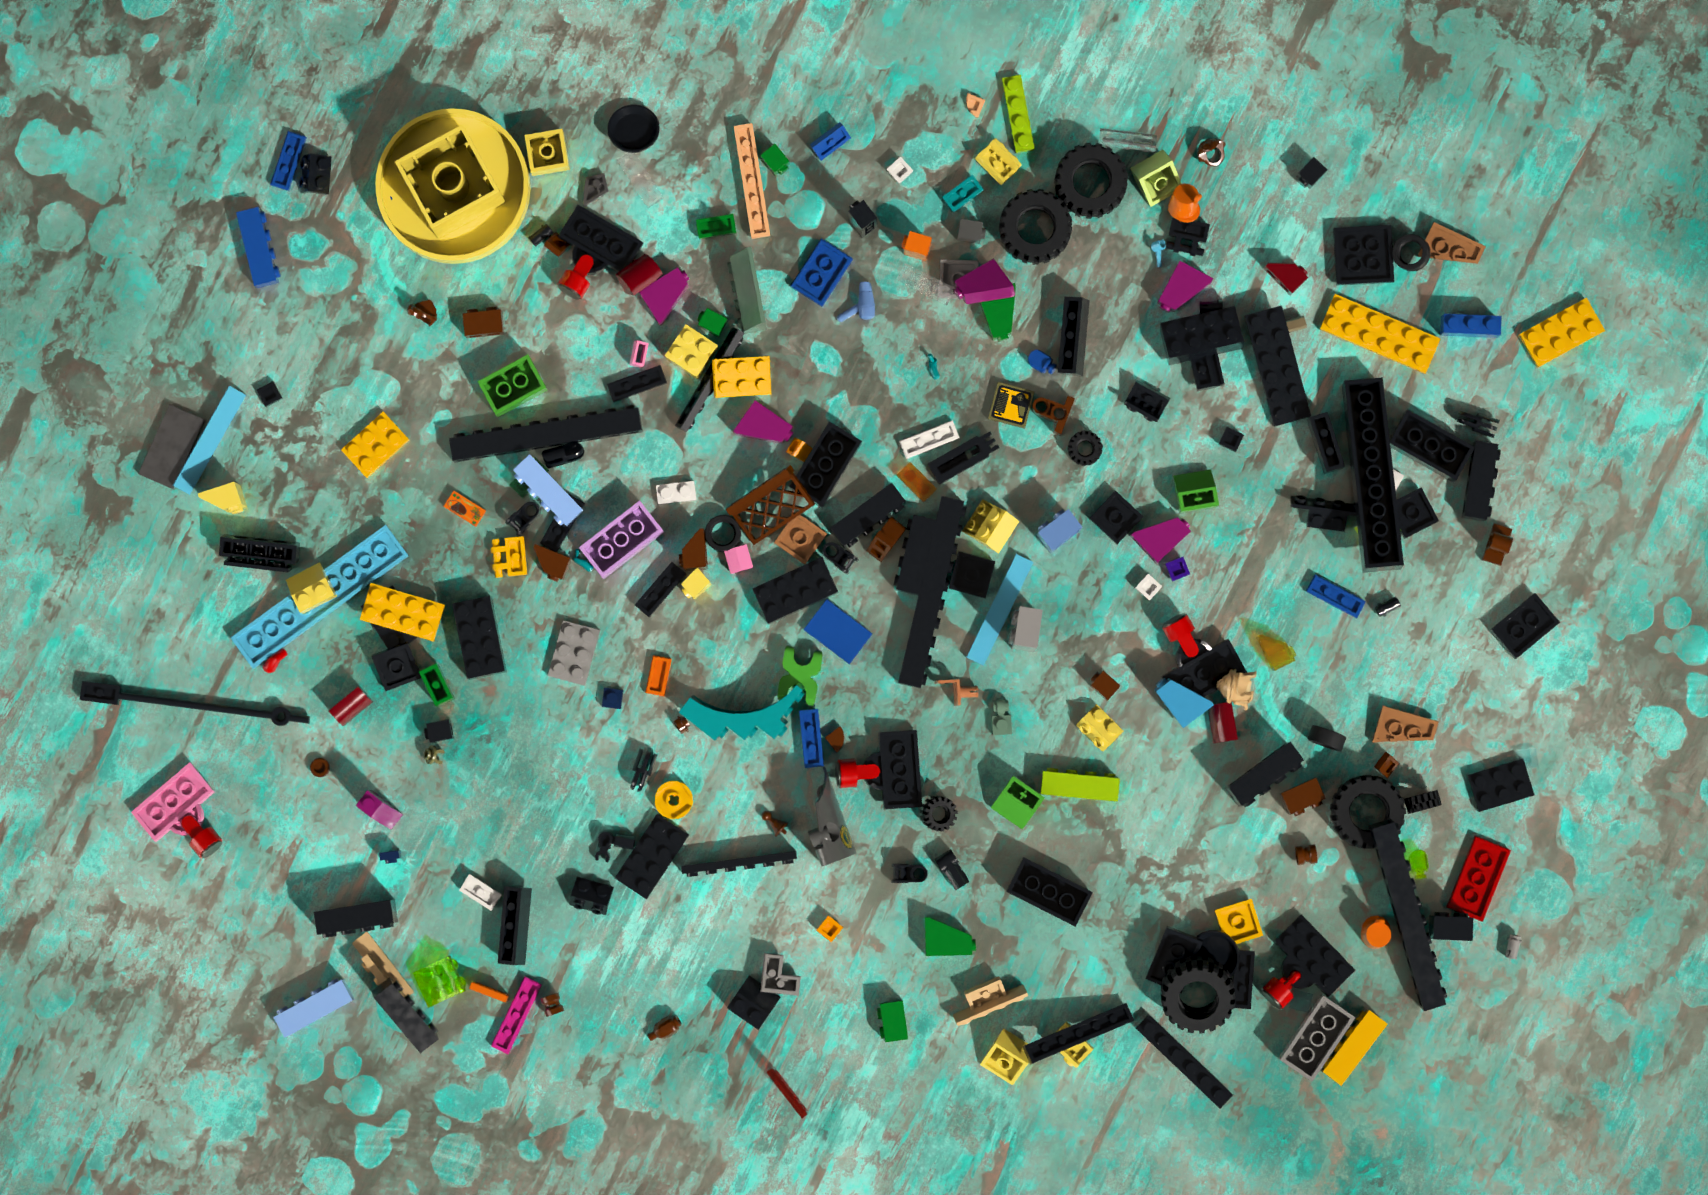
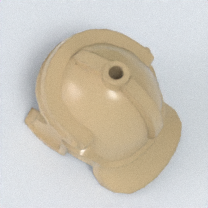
(1237, 687)

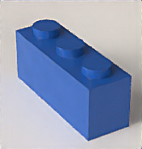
(1470, 325)

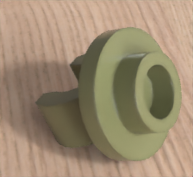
(431, 753)

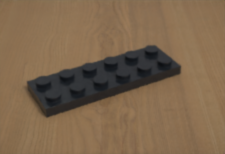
(1277, 366)

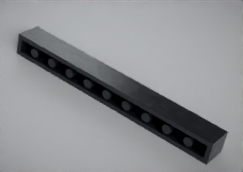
(545, 435)
(931, 592)
(1407, 914)

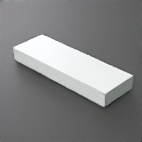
(929, 439)

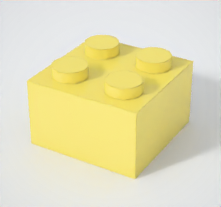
(547, 152)
(691, 351)

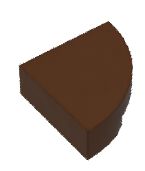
(836, 739)

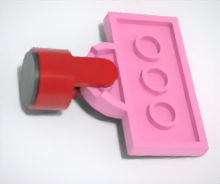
(178, 809)

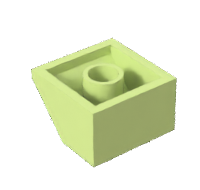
(1156, 177)

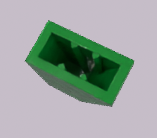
(999, 316)
(946, 940)

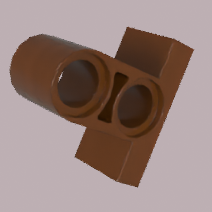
(1051, 406)
(886, 539)
(1498, 544)

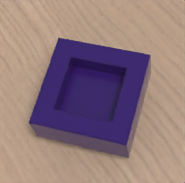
(1177, 569)

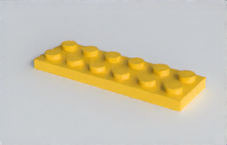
(1380, 334)

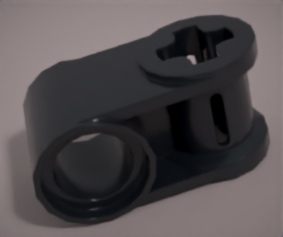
(522, 518)
(840, 557)
(907, 873)

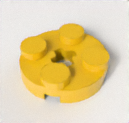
(663, 797)

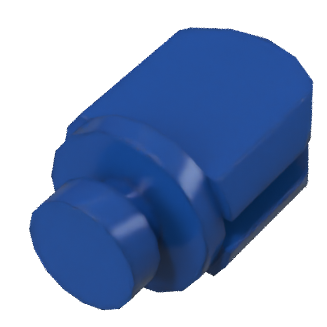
(1041, 362)

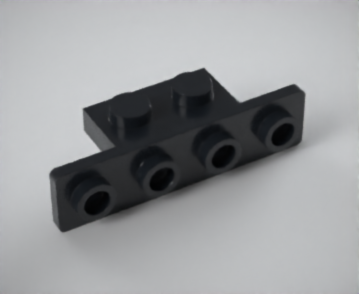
(1324, 513)

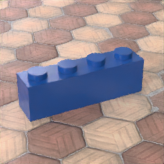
(257, 247)

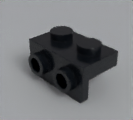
(315, 174)
(1146, 401)
(591, 896)

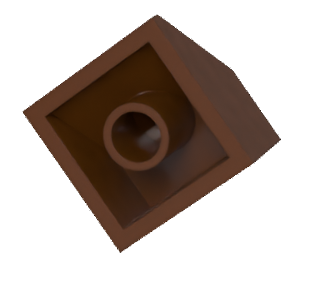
(694, 553)

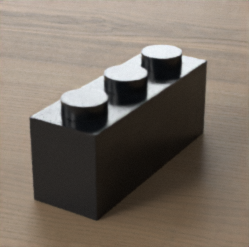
(862, 218)
(1325, 443)

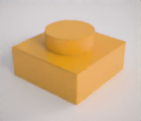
(829, 928)

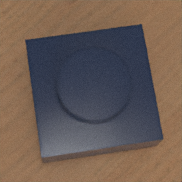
(612, 698)
(390, 857)

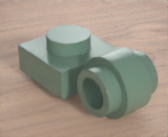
(1002, 723)

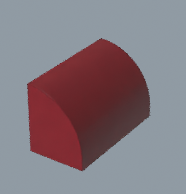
(639, 275)
(350, 706)
(1222, 723)

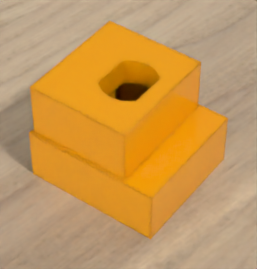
(799, 449)

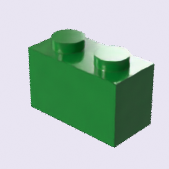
(437, 685)
(893, 1021)

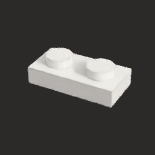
(676, 492)
(480, 892)

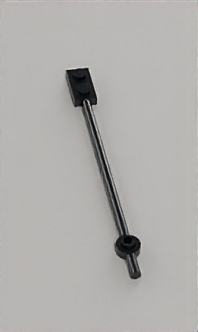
(112, 695)

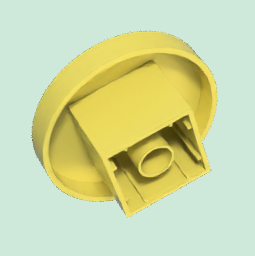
(453, 186)

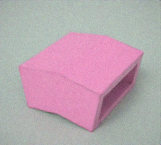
(634, 353)
(738, 559)

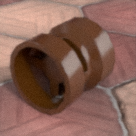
(1306, 854)
(550, 1000)

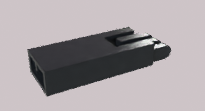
(956, 460)

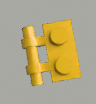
(515, 557)

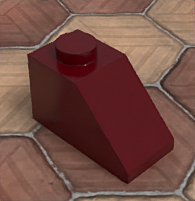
(1288, 276)

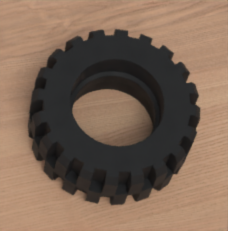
(1091, 155)
(1035, 201)
(1352, 789)
(1204, 1017)

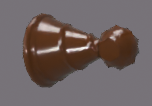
(777, 825)

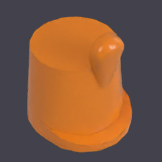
(1184, 203)
(1375, 932)

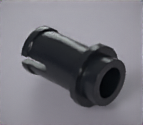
(541, 235)
(1210, 306)
(1387, 607)

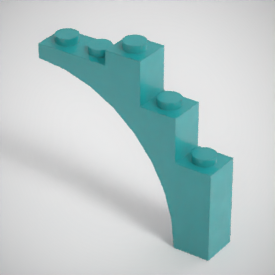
(715, 720)

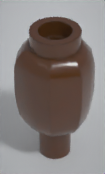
(665, 1028)

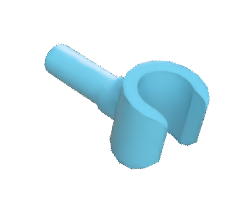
(1157, 246)

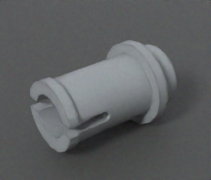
(1513, 946)

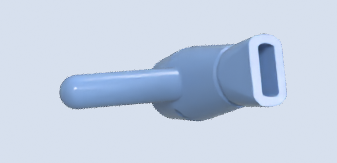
(865, 304)

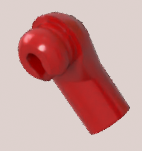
(273, 661)

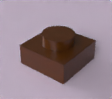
(556, 245)
(1386, 764)

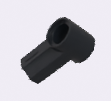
(950, 866)

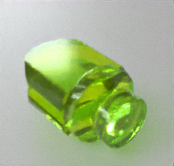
(1419, 864)

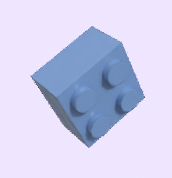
(1059, 530)

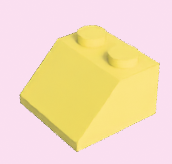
(227, 497)
(310, 588)
(1006, 1057)

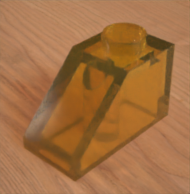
(1276, 652)

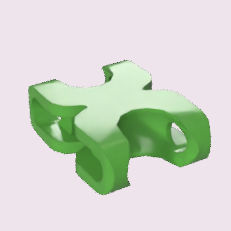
(800, 674)

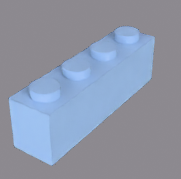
(548, 490)
(313, 1008)

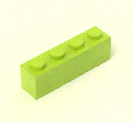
(1080, 786)

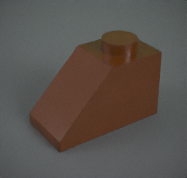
(552, 563)

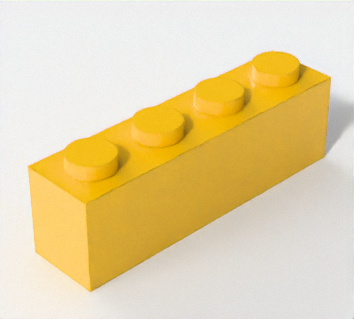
(1354, 1046)

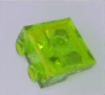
(440, 981)

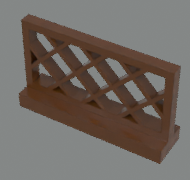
(761, 491)

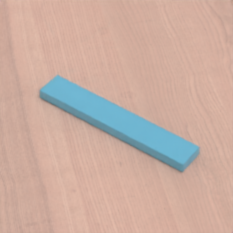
(209, 440)
(999, 610)

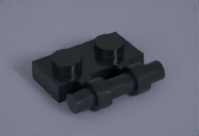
(1192, 231)

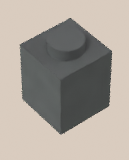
(971, 231)

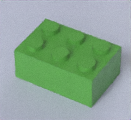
(512, 385)

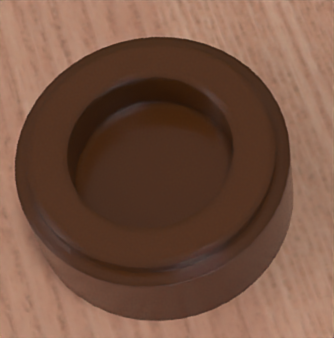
(320, 767)

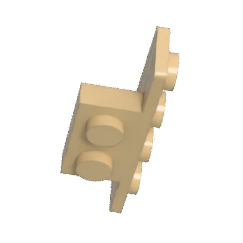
(378, 963)
(988, 998)

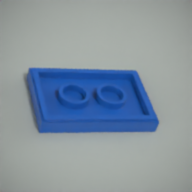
(821, 272)
(838, 631)

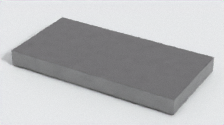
(171, 446)

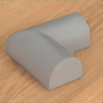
(774, 981)

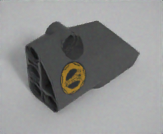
(832, 827)

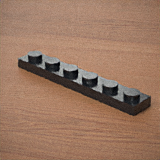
(705, 386)
(748, 863)
(1078, 1033)
(1184, 1061)

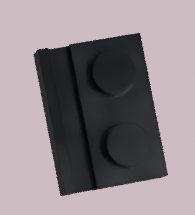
(1207, 372)

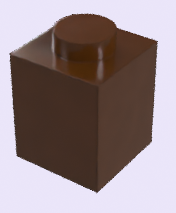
(1104, 685)

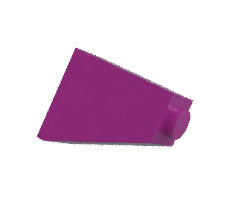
(984, 284)
(1182, 287)
(665, 293)
(763, 425)
(1161, 538)
(379, 809)

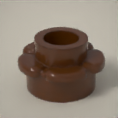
(682, 724)

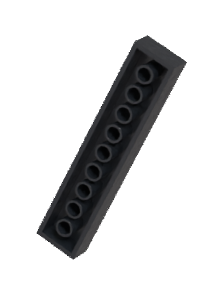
(1372, 475)

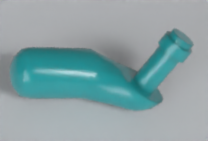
(933, 367)
(583, 563)

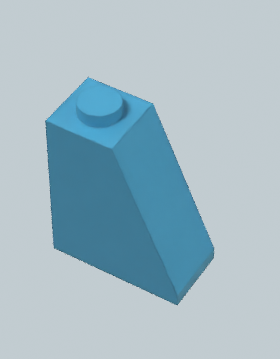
(1182, 701)

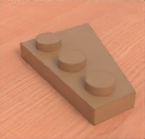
(1452, 246)
(1403, 726)

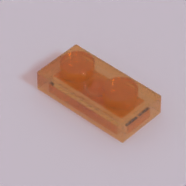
(916, 482)

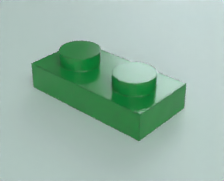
(716, 226)

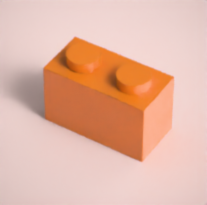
(916, 245)

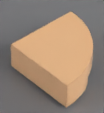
(974, 104)

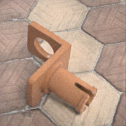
(960, 691)

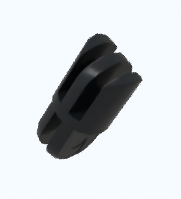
(1477, 422)
(563, 454)
(641, 770)

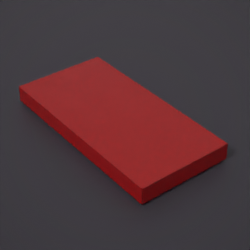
(1478, 878)

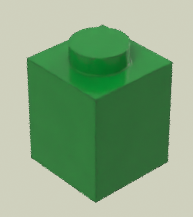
(775, 160)
(712, 322)

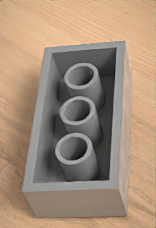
(1026, 630)
(1316, 1038)

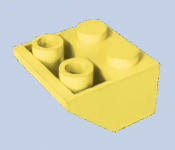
(990, 526)

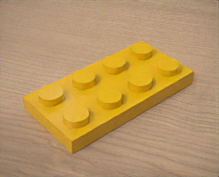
(1561, 332)
(402, 612)

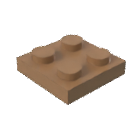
(800, 538)

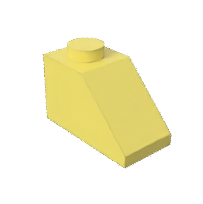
(695, 584)

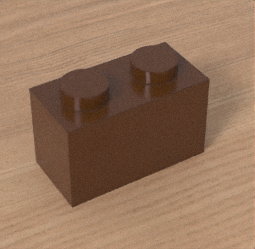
(483, 322)
(1303, 796)

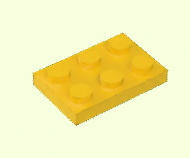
(741, 376)
(375, 444)

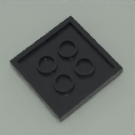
(1363, 255)

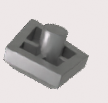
(594, 188)

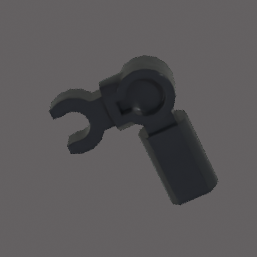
(607, 838)

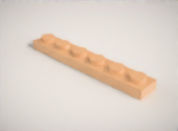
(752, 181)

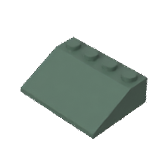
(747, 290)

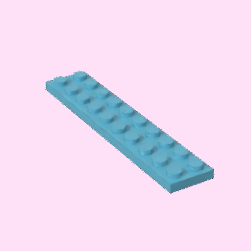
(348, 577)

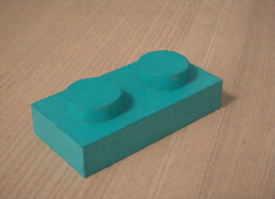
(962, 193)

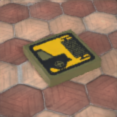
(1011, 405)

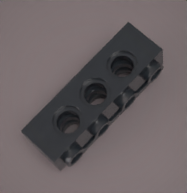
(259, 548)

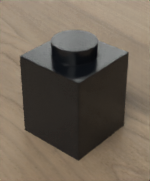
(1311, 173)
(439, 731)

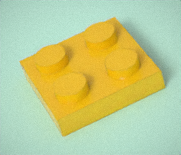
(1239, 921)

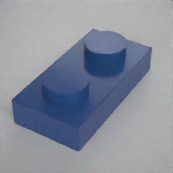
(830, 141)

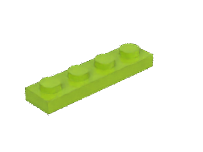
(1018, 114)

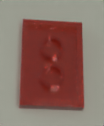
(787, 1092)

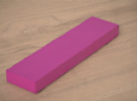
(516, 1015)

